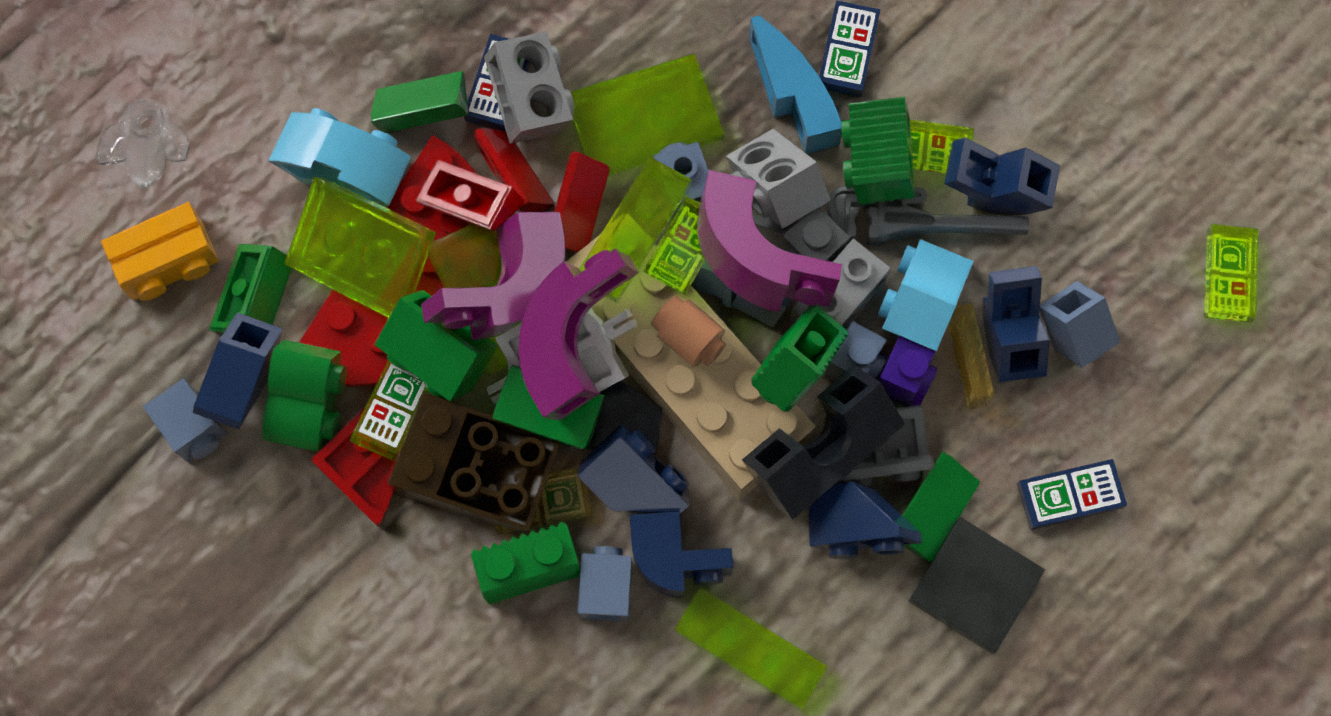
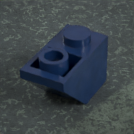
(237, 371)
(631, 476)
(856, 519)

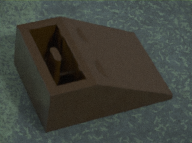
(473, 464)

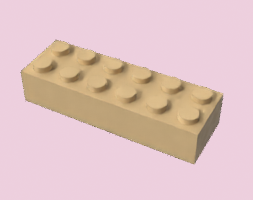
(707, 404)

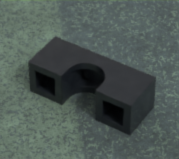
(856, 424)

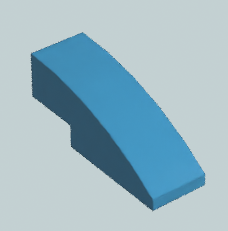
(794, 87)

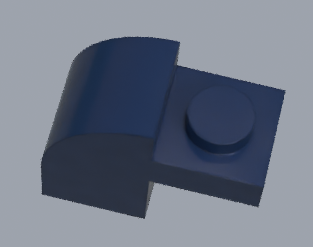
(1004, 183)
(1013, 324)
(664, 564)

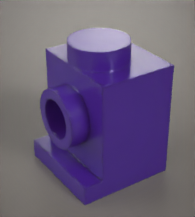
(908, 372)

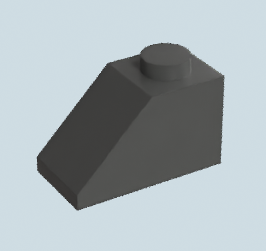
(809, 236)

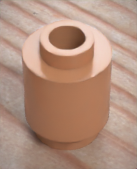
(689, 332)

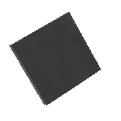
(976, 585)

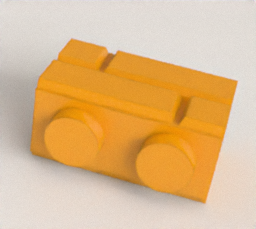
(160, 252)

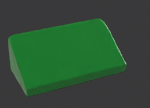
(420, 102)
(252, 286)
(519, 410)
(939, 504)

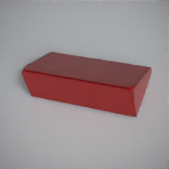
(512, 169)
(469, 196)
(581, 199)

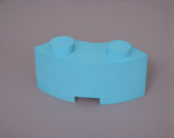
(341, 153)
(926, 294)

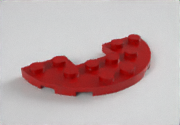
(353, 327)

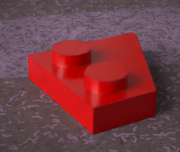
(358, 472)

